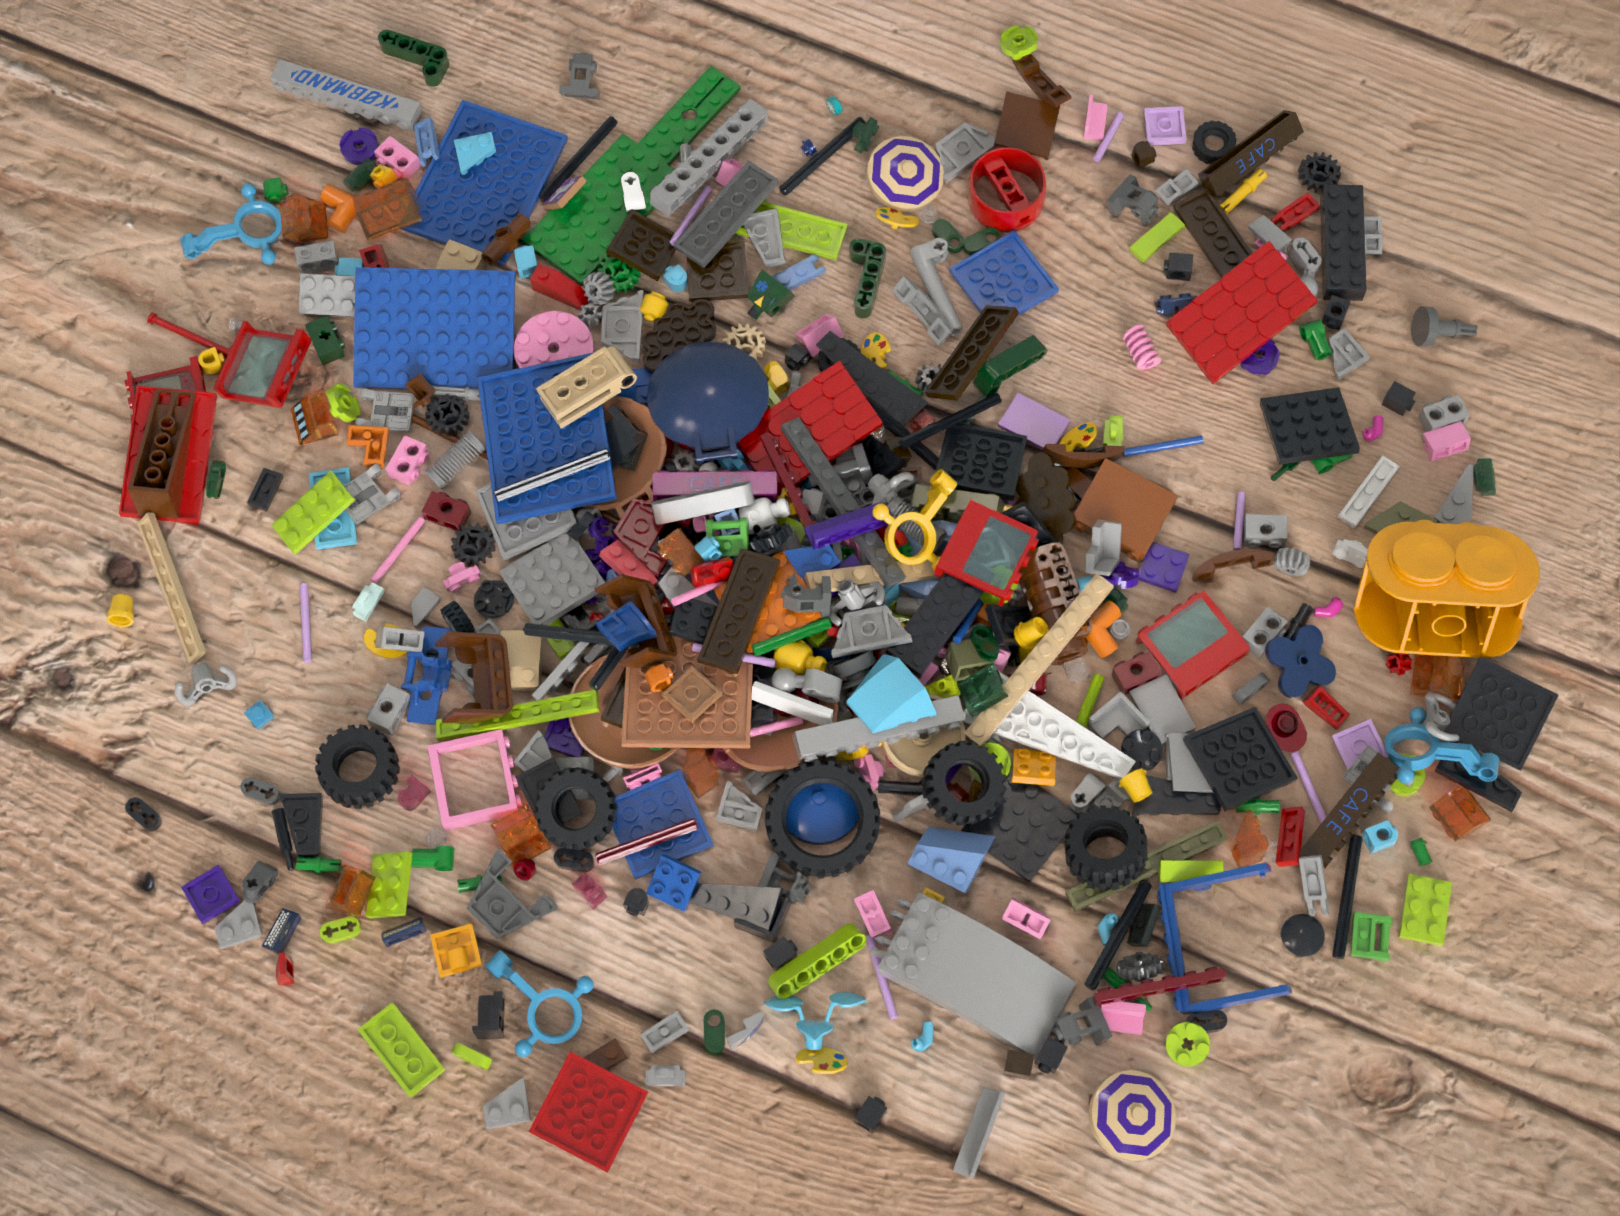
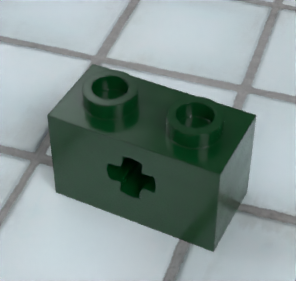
(329, 349)

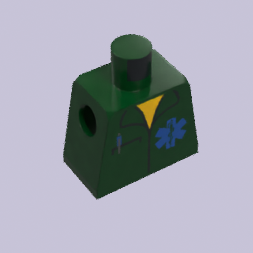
(767, 296)

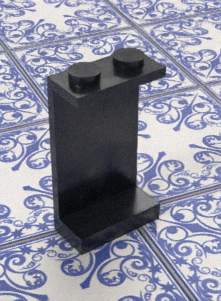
(622, 435)

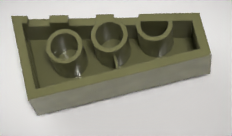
(955, 504)

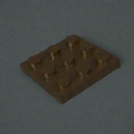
(643, 245)
(722, 277)

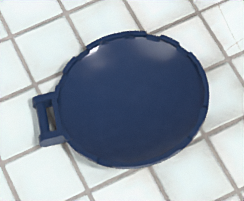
(708, 398)

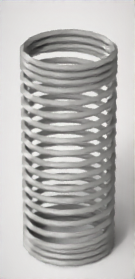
(445, 463)
(895, 506)

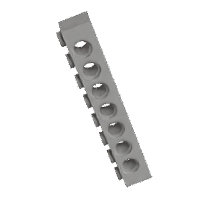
(708, 157)

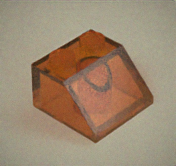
(1459, 813)

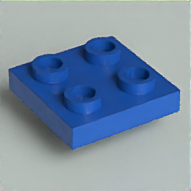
(674, 882)

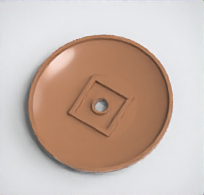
(603, 739)

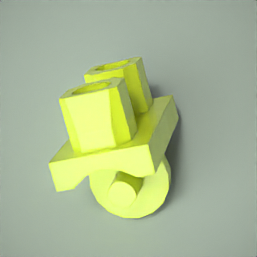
(944, 688)

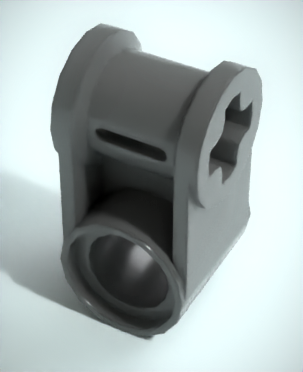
(258, 882)

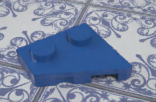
(812, 560)

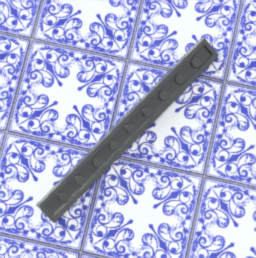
(841, 499)

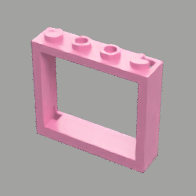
(452, 822)

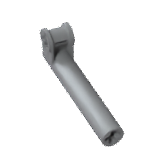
(925, 258)

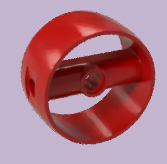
(996, 167)

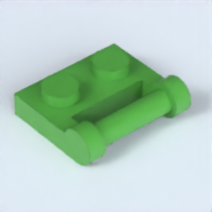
(730, 543)
(1364, 936)

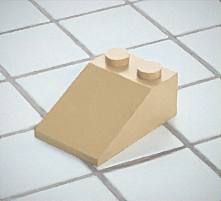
(460, 257)
(524, 660)

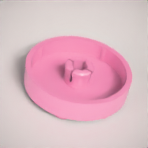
(548, 331)

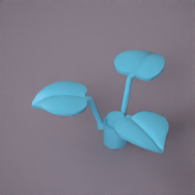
(815, 1029)

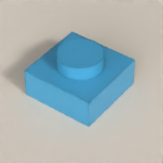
(259, 714)

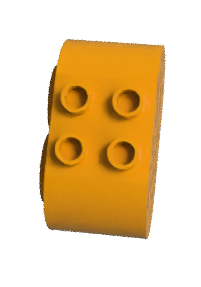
(1445, 589)

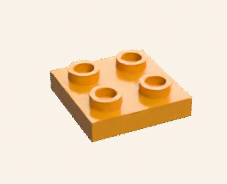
(1033, 767)
(456, 950)

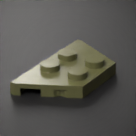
(1397, 513)

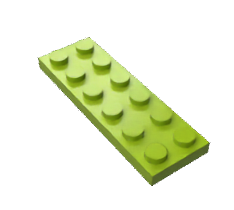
(806, 231)

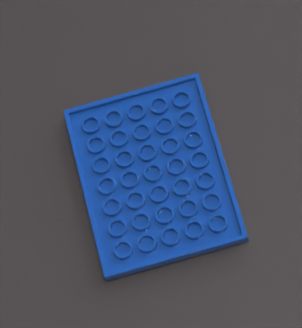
(495, 191)
(432, 324)
(527, 441)

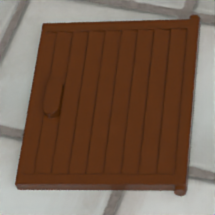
(1027, 125)

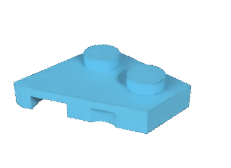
(474, 150)

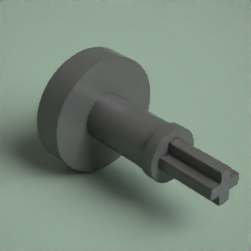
(1427, 327)
(852, 467)

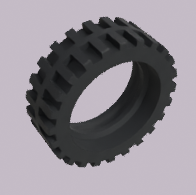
(816, 773)

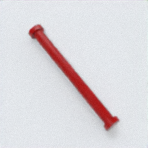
(154, 319)

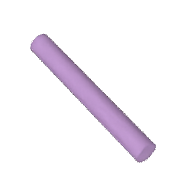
(1108, 137)
(1239, 521)

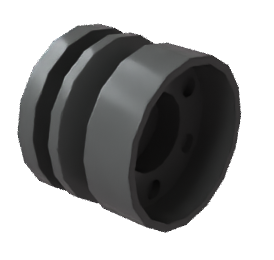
(854, 669)

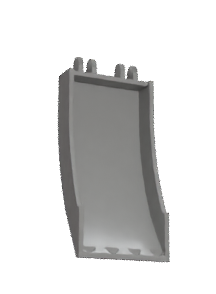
(974, 973)

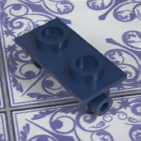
(1167, 303)

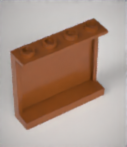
(1127, 499)

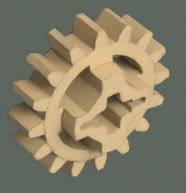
(744, 339)

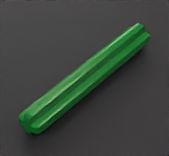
(791, 636)

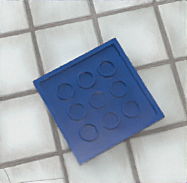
(1004, 276)
(655, 808)

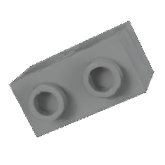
(317, 257)
(1443, 415)
(1261, 631)
(399, 639)

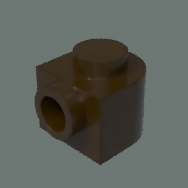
(1143, 154)

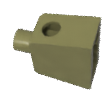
(964, 659)

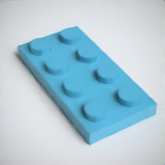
(342, 529)

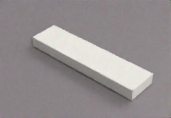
(1368, 492)
(791, 704)

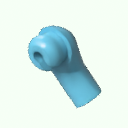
(1106, 925)
(924, 1040)

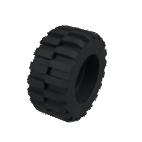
(343, 745)
(986, 768)
(546, 808)
(1106, 823)

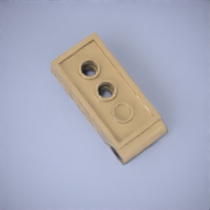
(586, 385)

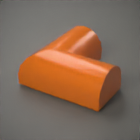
(343, 205)
(371, 437)
(1100, 637)

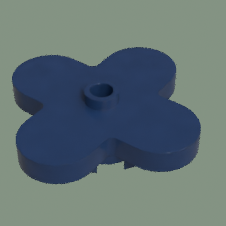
(1300, 661)

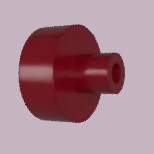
(524, 869)

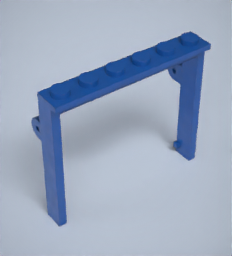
(1172, 939)

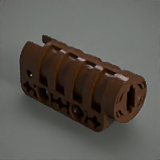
(1048, 594)

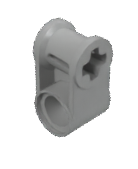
(1088, 792)

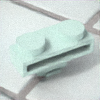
(367, 601)

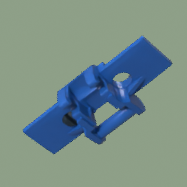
(434, 679)

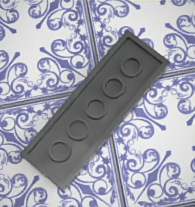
(726, 214)

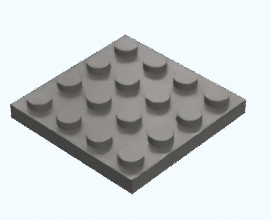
(527, 533)
(552, 579)

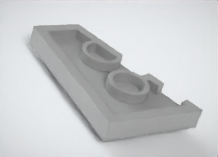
(766, 236)
(673, 585)

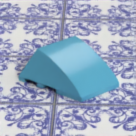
(890, 696)

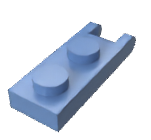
(426, 140)
(799, 273)

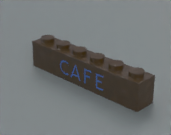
(1251, 153)
(1350, 809)

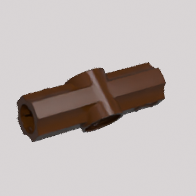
(506, 239)

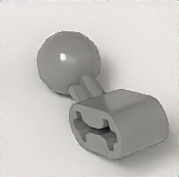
(1306, 261)
(814, 683)

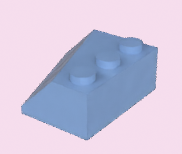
(951, 856)

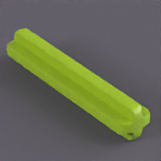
(1089, 700)

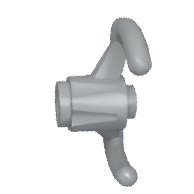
(884, 489)
(854, 597)
(204, 682)
(1438, 719)

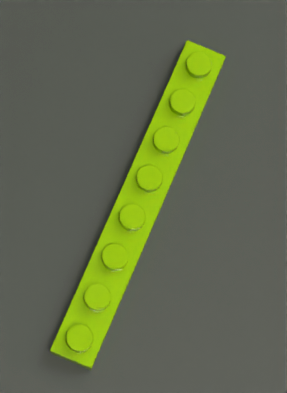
(525, 714)

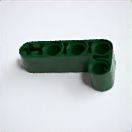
(395, 43)
(870, 280)
(1008, 364)

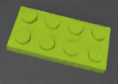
(313, 512)
(401, 1050)

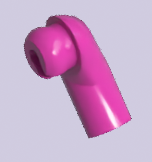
(1375, 431)
(1330, 610)

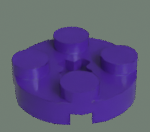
(349, 150)
(1265, 364)
(1123, 576)

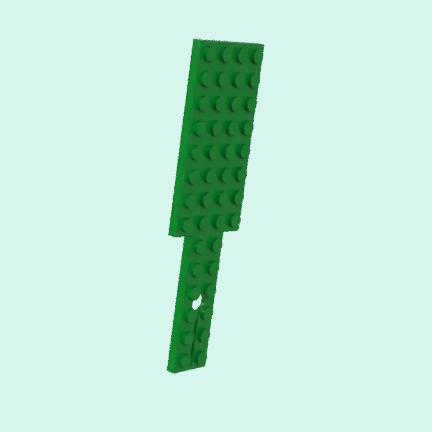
(582, 230)

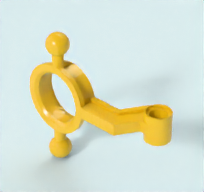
(938, 493)

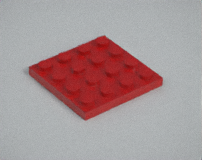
(588, 1112)

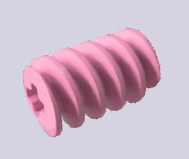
(1139, 348)

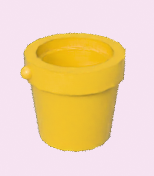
(121, 611)
(1030, 632)
(1136, 785)

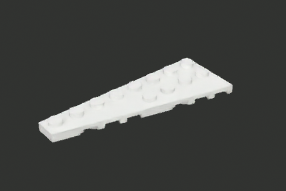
(1051, 731)

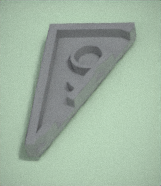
(1458, 504)

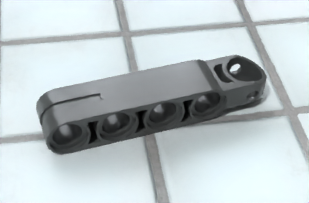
(862, 495)

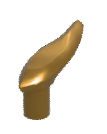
(973, 791)

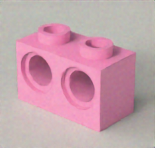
(399, 157)
(403, 459)
(1026, 918)

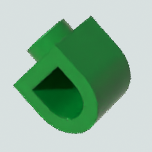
(275, 190)

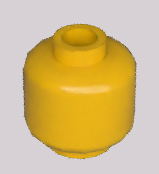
(653, 306)

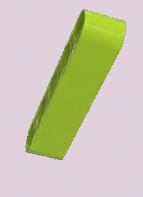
(817, 961)

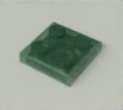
(982, 690)

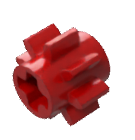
(1398, 663)

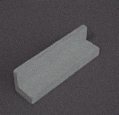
(978, 1133)

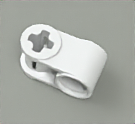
(632, 193)

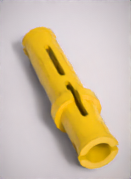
(1248, 186)

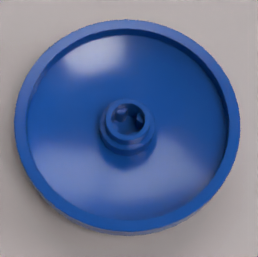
(821, 814)

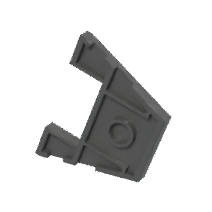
(498, 908)

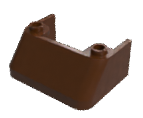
(644, 596)
(490, 675)

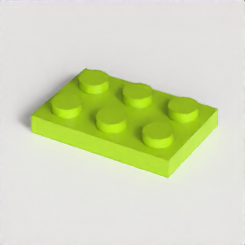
(391, 885)
(1425, 909)

